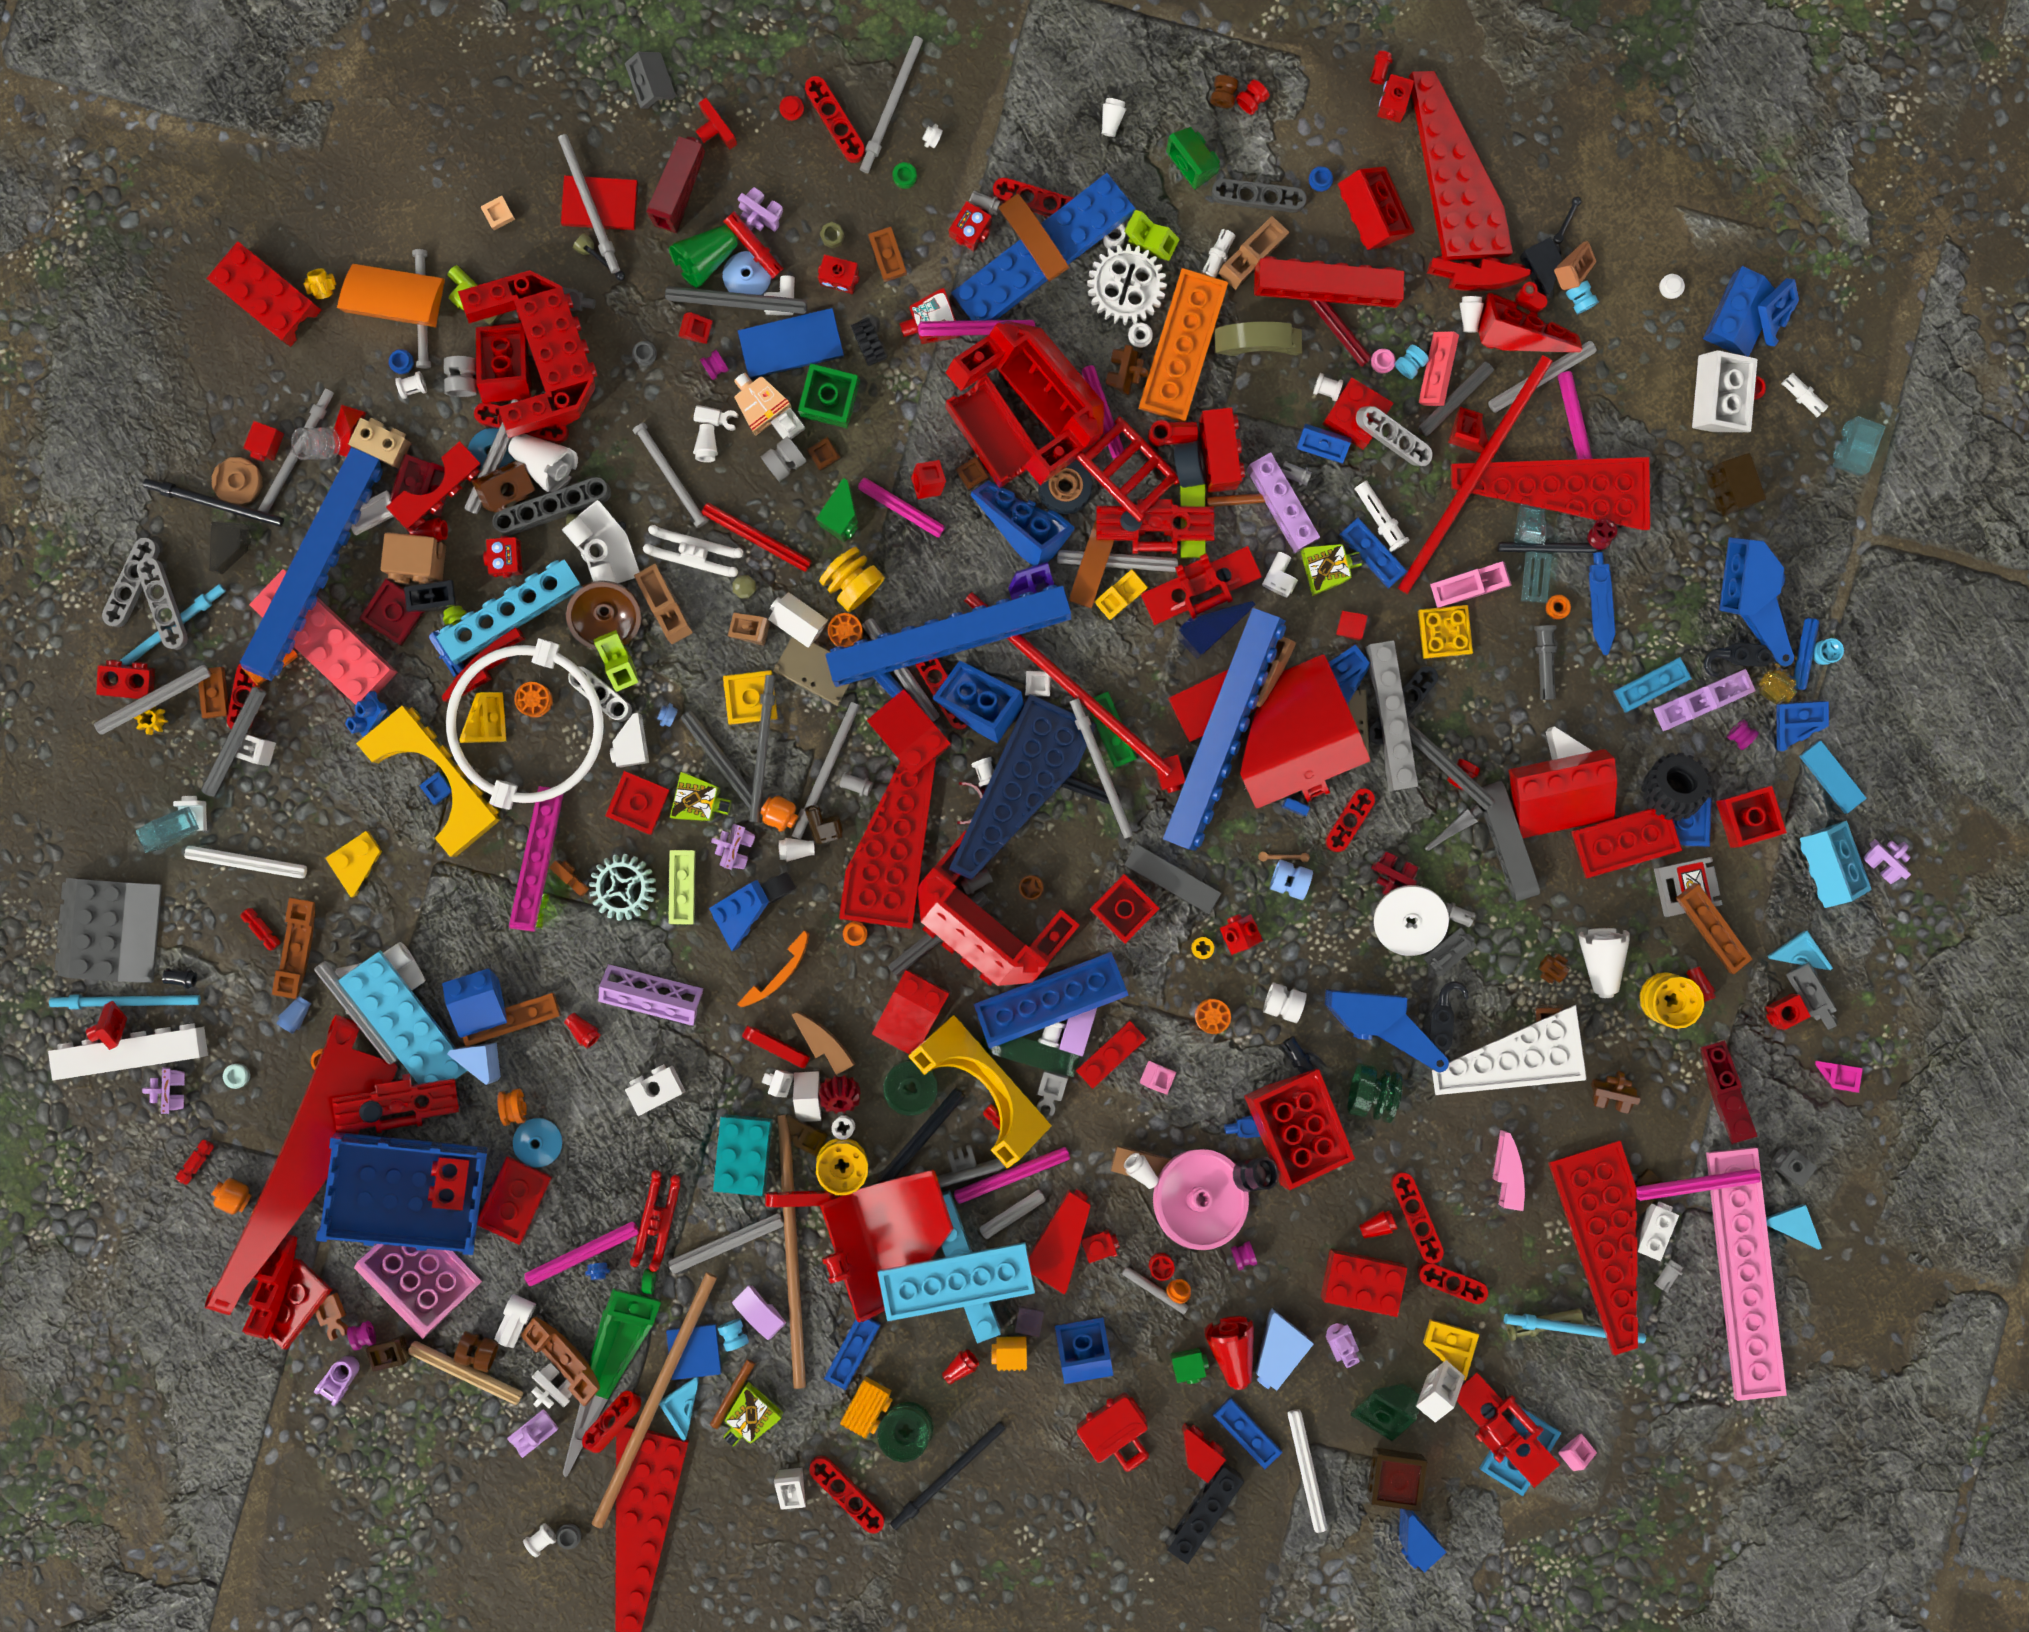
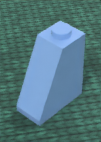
(1280, 1350)

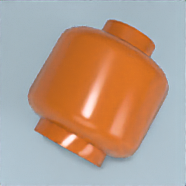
(779, 813)
(231, 1196)

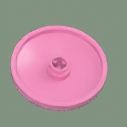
(1199, 1200)

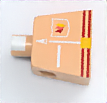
(759, 402)

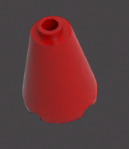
(1233, 1349)

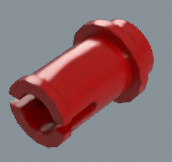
(1381, 67)

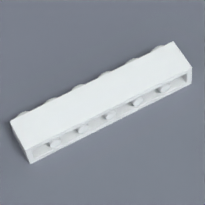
(130, 1053)

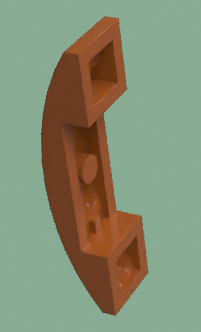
(1034, 237)
(1091, 570)
(296, 948)
(564, 1356)

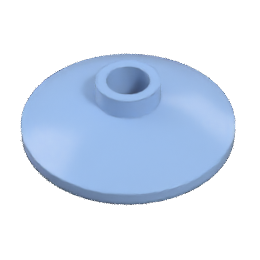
(755, 283)

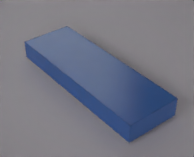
(1373, 552)
(852, 1352)
(1247, 1433)

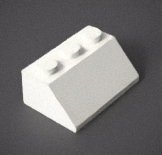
(1724, 392)

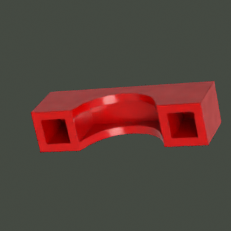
(412, 508)

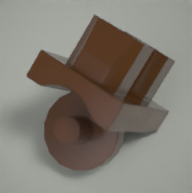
(1129, 371)
(1617, 1089)

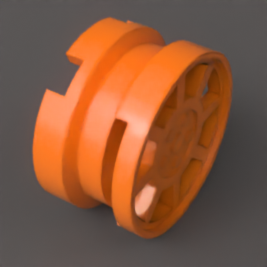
(845, 630)
(533, 699)
(1212, 1016)
(511, 1107)

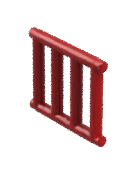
(1103, 476)

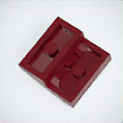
(418, 478)

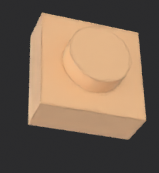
(497, 213)

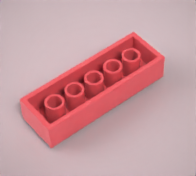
(334, 648)

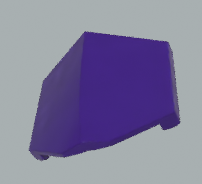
(1030, 580)

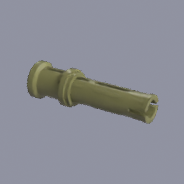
(1571, 1316)

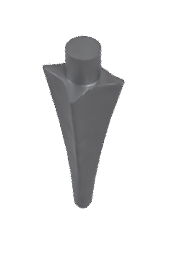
(1464, 820)

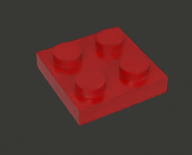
(637, 803)

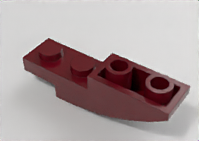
(1726, 1092)

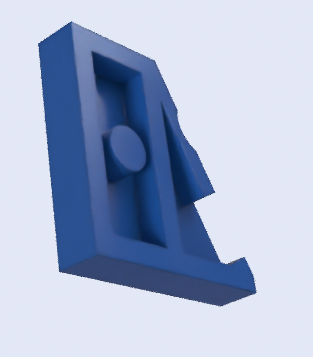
(1777, 308)
(1349, 670)
(1799, 720)

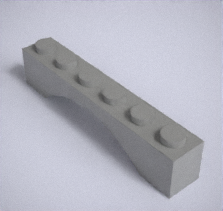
(1393, 717)

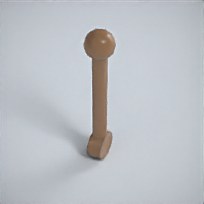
(1263, 856)

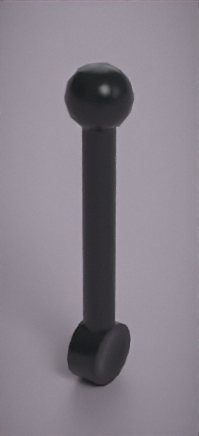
(1558, 238)

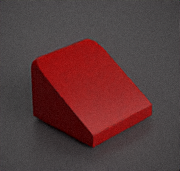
(695, 328)
(1351, 625)

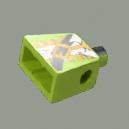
(1328, 566)
(697, 800)
(751, 1416)

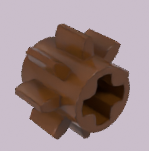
(1553, 968)

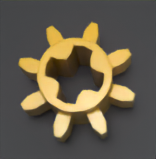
(319, 283)
(157, 720)

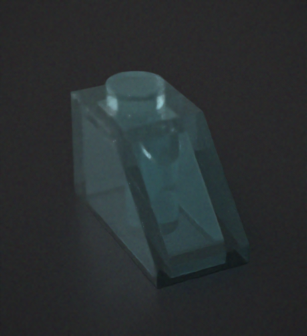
(167, 830)

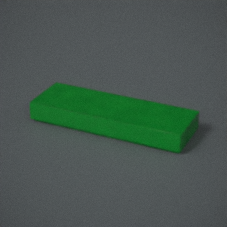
(1116, 748)

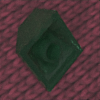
(1388, 1410)

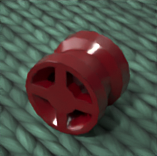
(1607, 531)

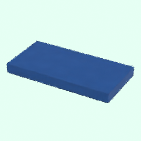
(790, 343)

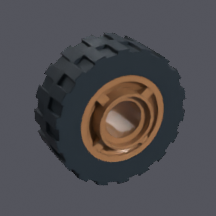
(1070, 501)

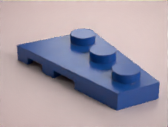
(738, 912)

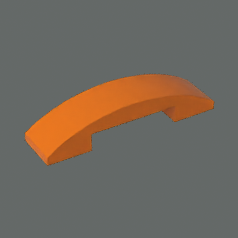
(798, 949)

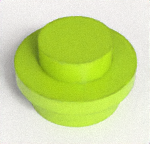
(453, 615)

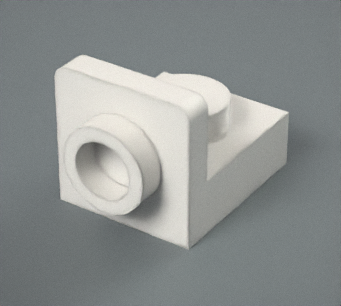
(198, 810)

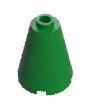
(703, 253)

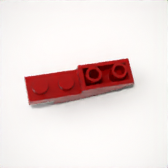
(1488, 275)

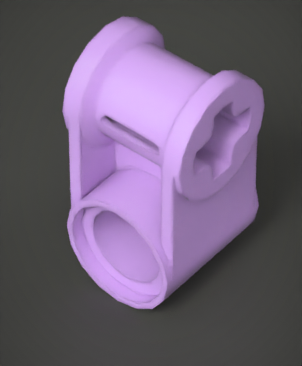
(335, 1382)

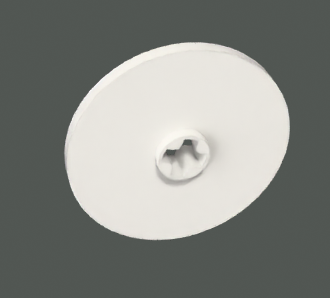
(1415, 903)

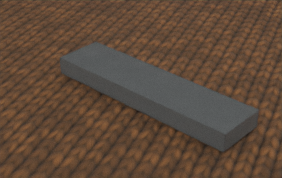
(1172, 879)

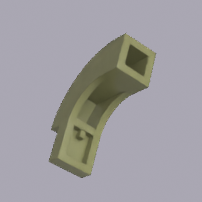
(1258, 336)

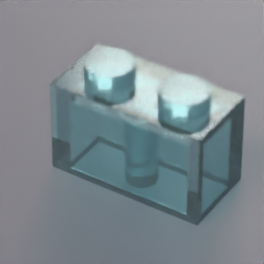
(1858, 446)

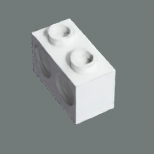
(1440, 1391)

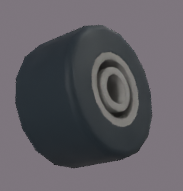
(1190, 464)

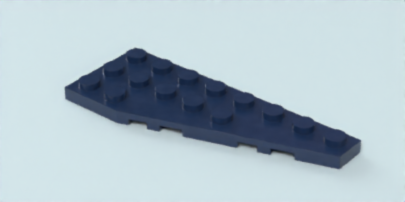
(1032, 767)

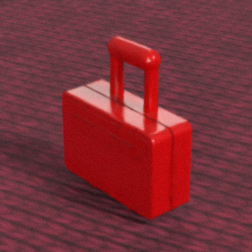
(1113, 1428)

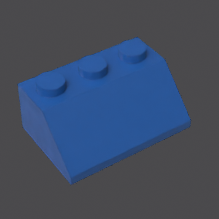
(1737, 318)

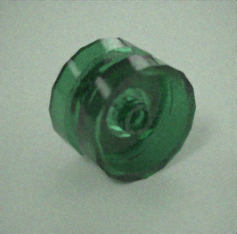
(906, 1101)

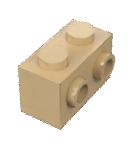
(380, 443)

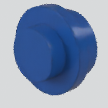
(1320, 179)
(401, 361)
(597, 1271)

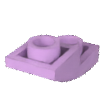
(1077, 1032)
(759, 1313)

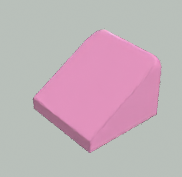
(1157, 1077)
(1578, 1453)

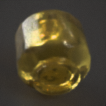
(1777, 686)

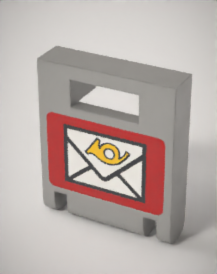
(1684, 876)

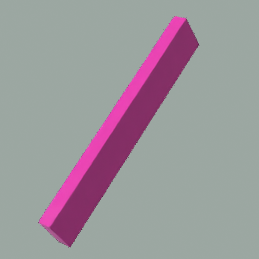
(535, 863)

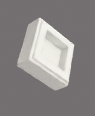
(1037, 683)

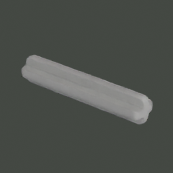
(1012, 1214)

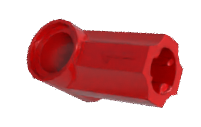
(1175, 432)

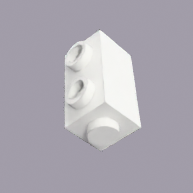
(797, 619)
(1656, 1230)

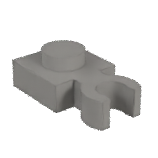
(1052, 1088)

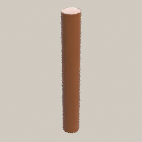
(1235, 500)
(732, 1394)

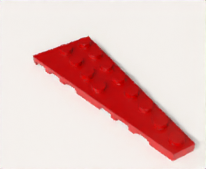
(1580, 487)
(643, 1520)

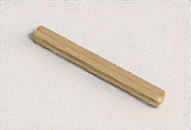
(465, 1373)

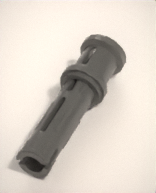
(1546, 650)

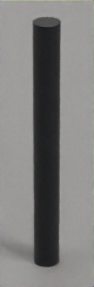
(1546, 547)

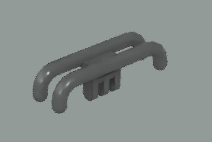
(965, 1167)

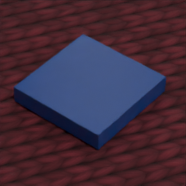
(1696, 829)
(700, 1355)

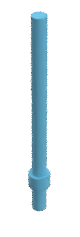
(202, 602)
(79, 1001)
(1531, 1322)

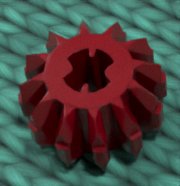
(839, 1094)

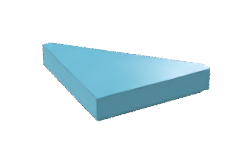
(1800, 951)
(1797, 1224)
(679, 1406)

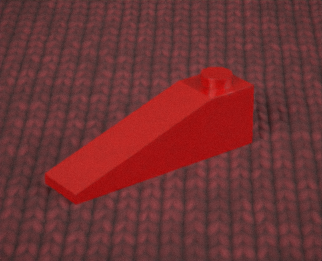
(1513, 330)

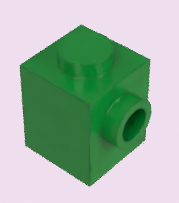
(1189, 1365)

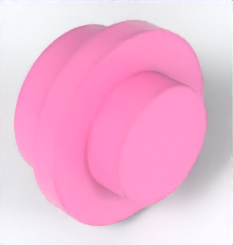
(1383, 361)

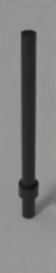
(170, 490)
(911, 1509)

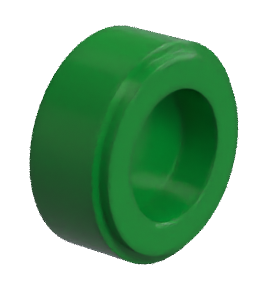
(904, 175)
(648, 1282)

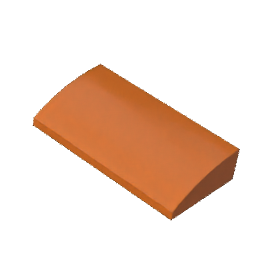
(391, 295)

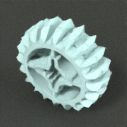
(616, 878)

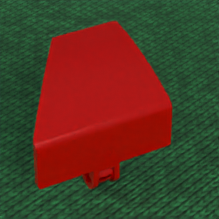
(1301, 736)
(883, 1229)

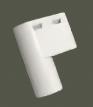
(786, 290)
(1277, 579)

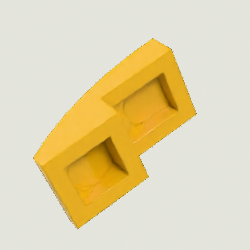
(1121, 594)

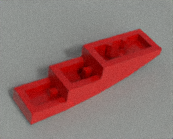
(482, 677)
(270, 1289)

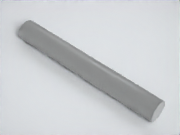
(1153, 1289)

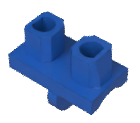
(368, 715)

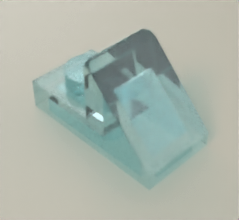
(1530, 525)

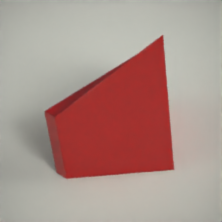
(1469, 431)

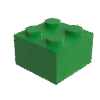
(829, 396)

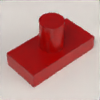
(714, 126)
(109, 1026)

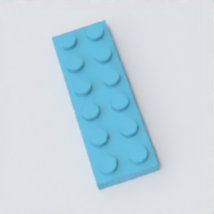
(401, 1020)
(956, 1281)

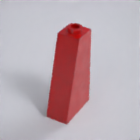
(1058, 1244)

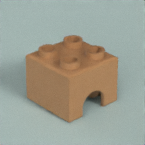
(413, 558)

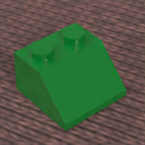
(1192, 156)
(839, 513)

